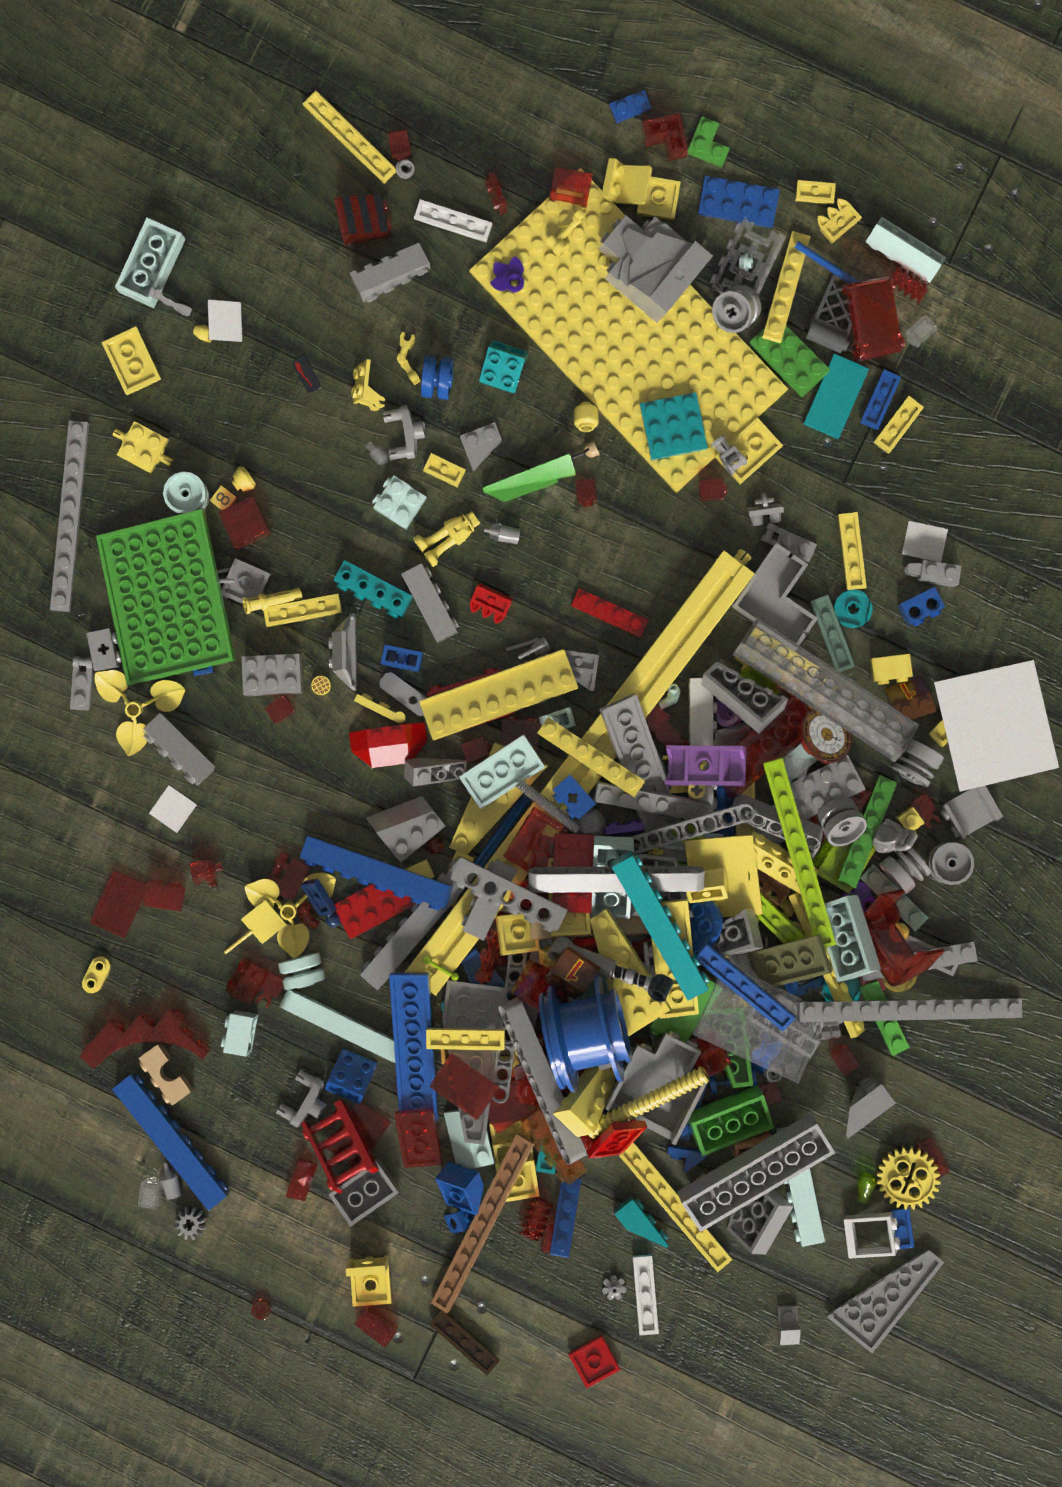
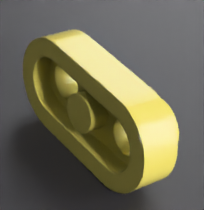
(96, 975)

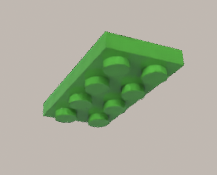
(791, 360)

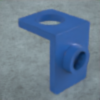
(462, 1218)

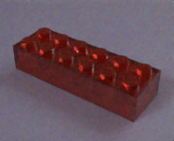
(770, 743)

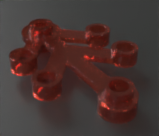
(485, 971)

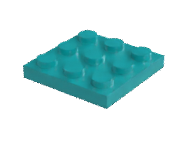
(673, 426)

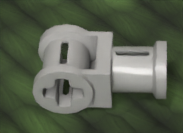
(729, 455)

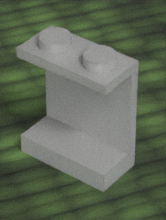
(970, 811)

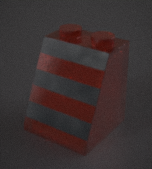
(362, 218)

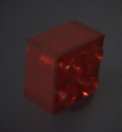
(244, 523)

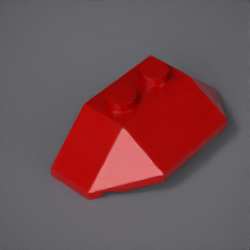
(388, 744)

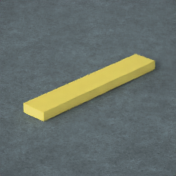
(349, 137)

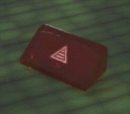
(301, 1180)

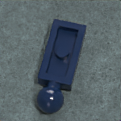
(321, 901)

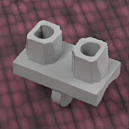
(756, 512)

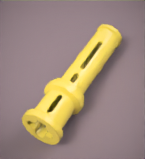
(264, 601)

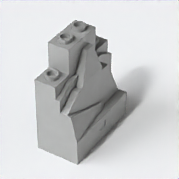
(651, 264)
(650, 1071)

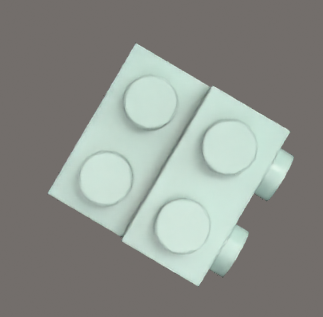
(399, 502)

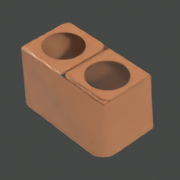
(776, 886)

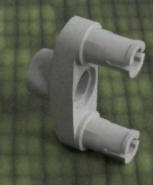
(412, 432)
(311, 1104)

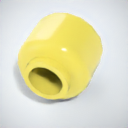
(586, 417)

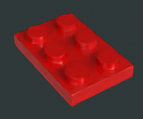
(616, 1138)

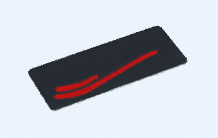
(306, 374)

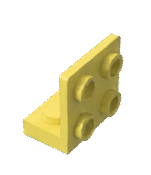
(626, 183)

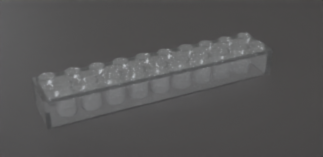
(826, 690)

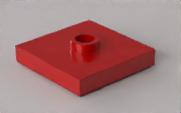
(594, 1361)

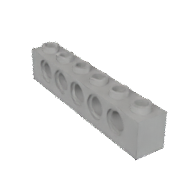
(520, 893)

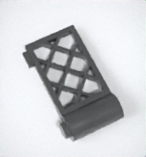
(822, 331)

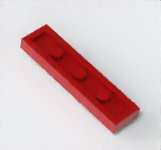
(609, 613)

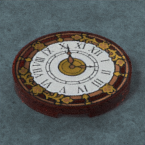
(823, 738)

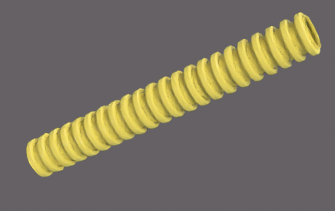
(652, 1099)

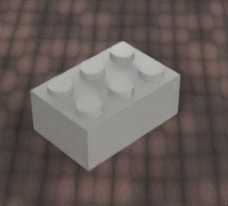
(272, 675)
(364, 1193)

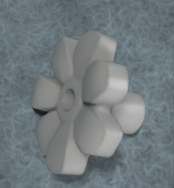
(614, 1287)

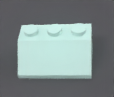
(467, 1154)

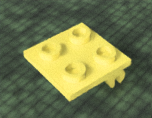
(361, 391)

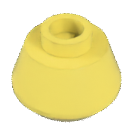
(243, 480)

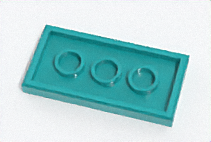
(836, 396)

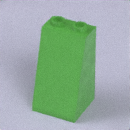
(683, 1024)

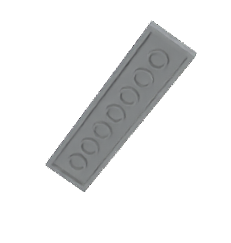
(637, 753)

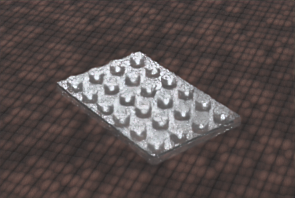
(748, 1034)

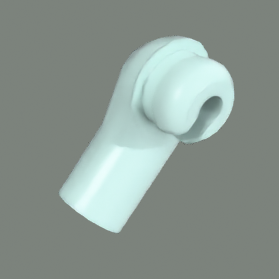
(672, 697)

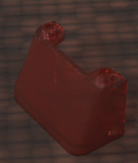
(874, 318)

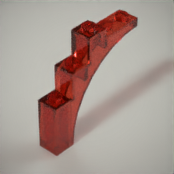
(167, 1030)

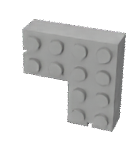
(767, 592)

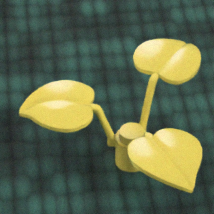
(166, 696)
(291, 937)

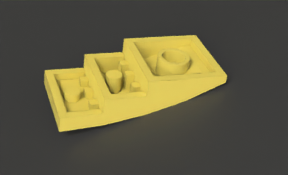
(526, 1183)

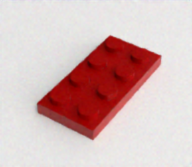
(573, 851)
(369, 909)

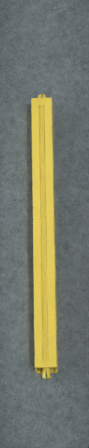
(649, 682)

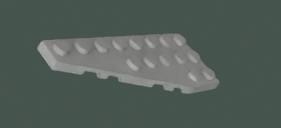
(473, 1008)

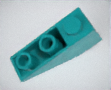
(635, 1220)

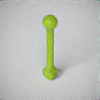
(454, 976)

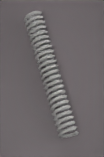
(549, 806)

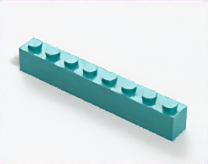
(659, 925)

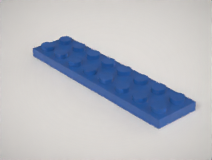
(410, 1020)

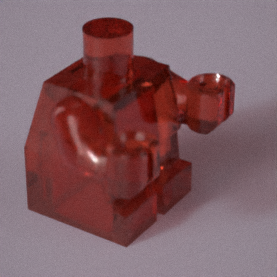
(205, 870)

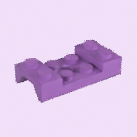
(725, 768)

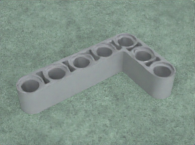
(768, 821)

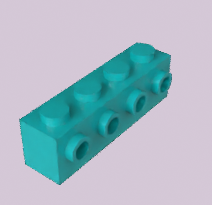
(372, 588)

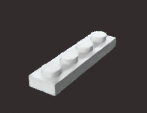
(453, 221)
(645, 1294)

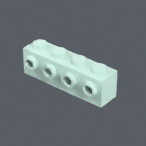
(905, 249)

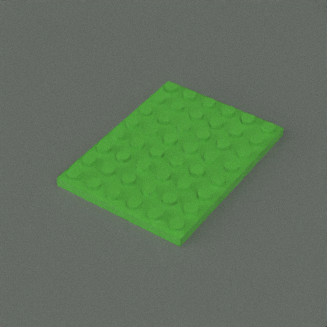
(165, 597)

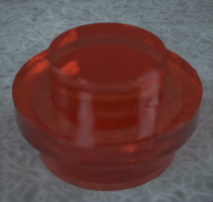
(434, 845)

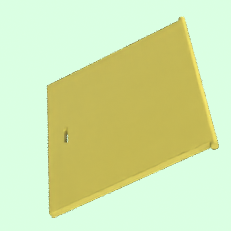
(738, 859)

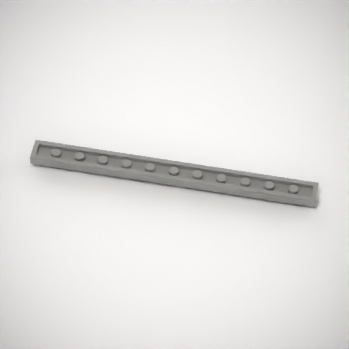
(909, 1009)

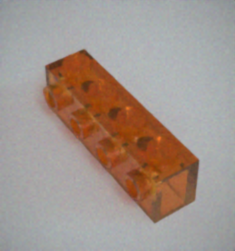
(538, 1129)

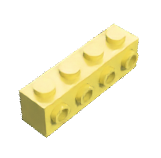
(775, 861)

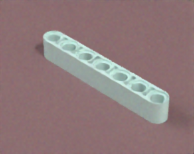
(339, 1024)

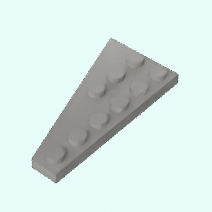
(879, 1307)

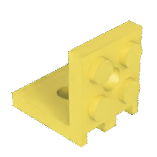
(369, 1269)

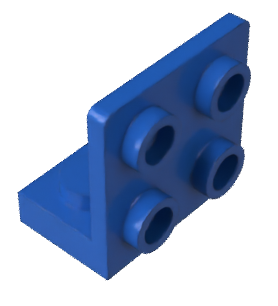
(351, 1076)

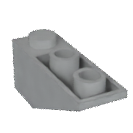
(433, 770)

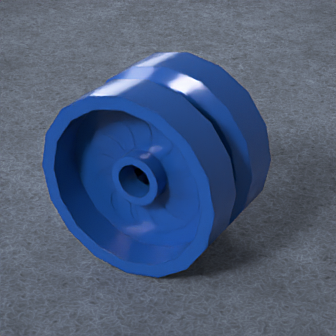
(437, 377)

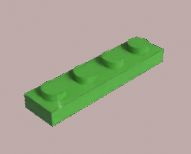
(889, 1029)

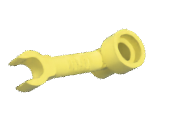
(557, 243)

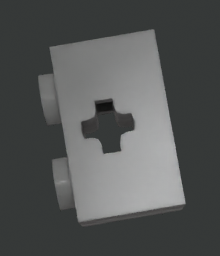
(100, 660)

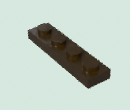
(464, 1342)

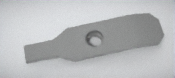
(402, 692)

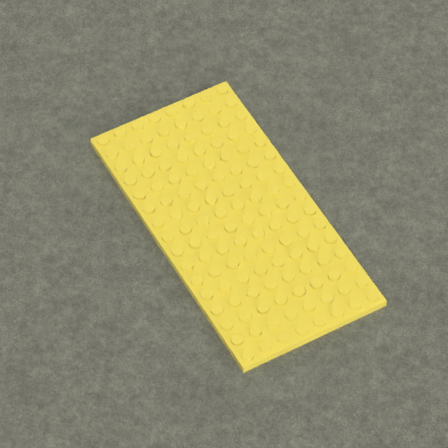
(616, 348)

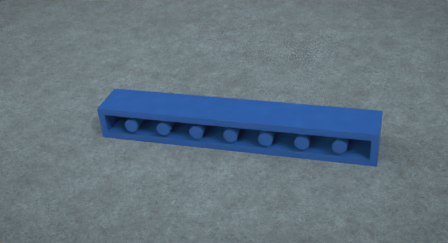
(376, 872)
(171, 1141)

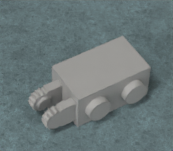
(934, 573)

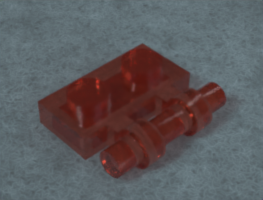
(293, 877)

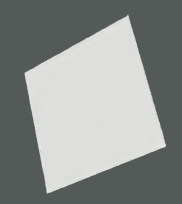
(996, 725)

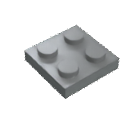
(247, 581)

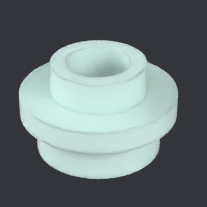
(745, 262)

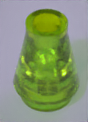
(866, 1185)

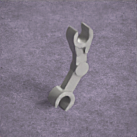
(157, 294)

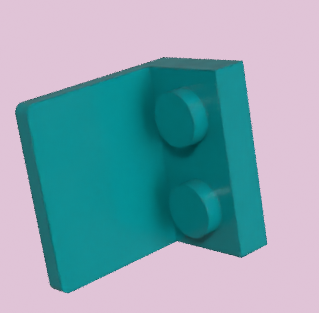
(503, 366)

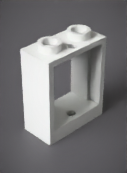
(851, 1238)

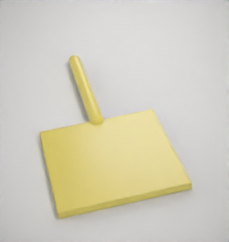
(262, 922)

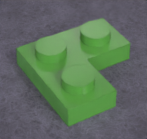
(704, 147)

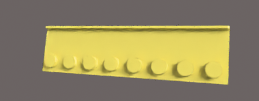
(498, 694)

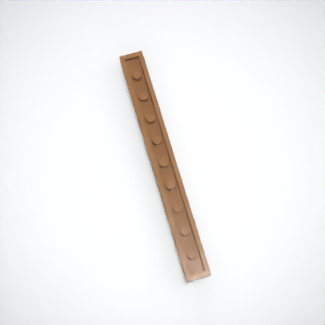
(483, 1223)

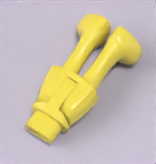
(458, 531)

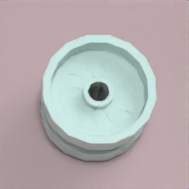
(175, 492)
(302, 972)

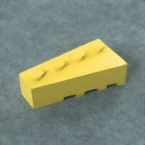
(583, 1109)

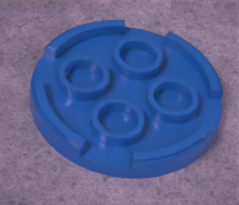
(705, 923)

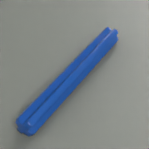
(503, 830)

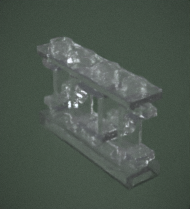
(761, 269)

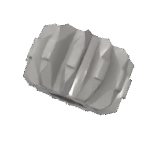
(193, 1216)

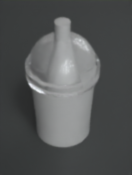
(503, 533)
(170, 1182)

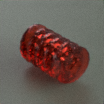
(909, 284)
(536, 1219)

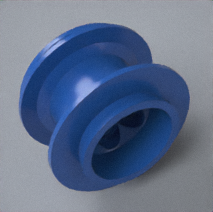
(584, 1033)

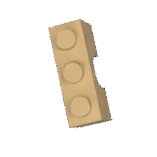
(172, 1089)

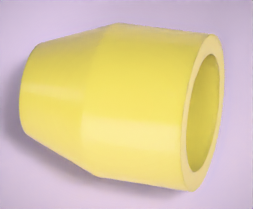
(202, 332)

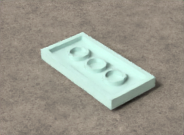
(502, 771)

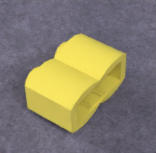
(890, 668)

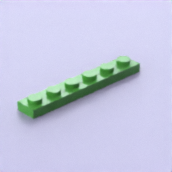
(861, 848)

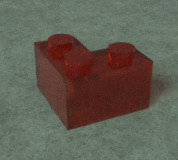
(667, 131)

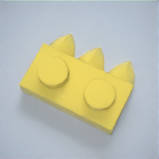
(839, 221)

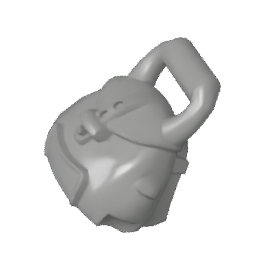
(891, 837)

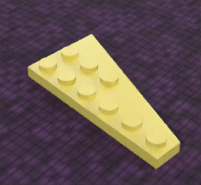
(478, 821)
(637, 1005)

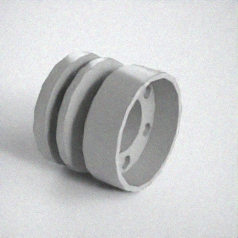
(917, 764)
(904, 868)

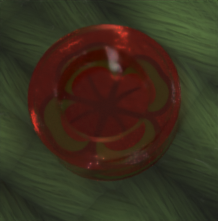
(261, 1309)

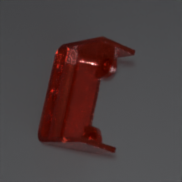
(894, 954)

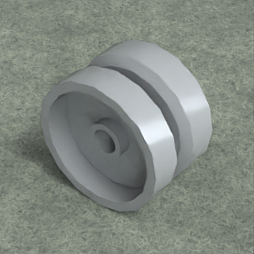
(736, 308)
(841, 821)
(961, 863)

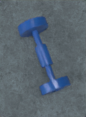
(713, 1084)

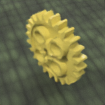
(925, 1183)

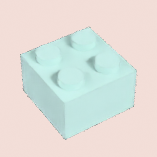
(240, 1033)

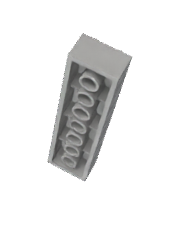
(755, 1172)

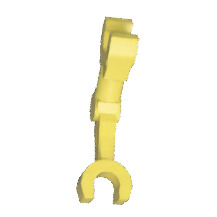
(401, 358)

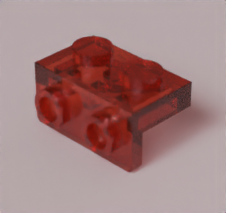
(246, 981)

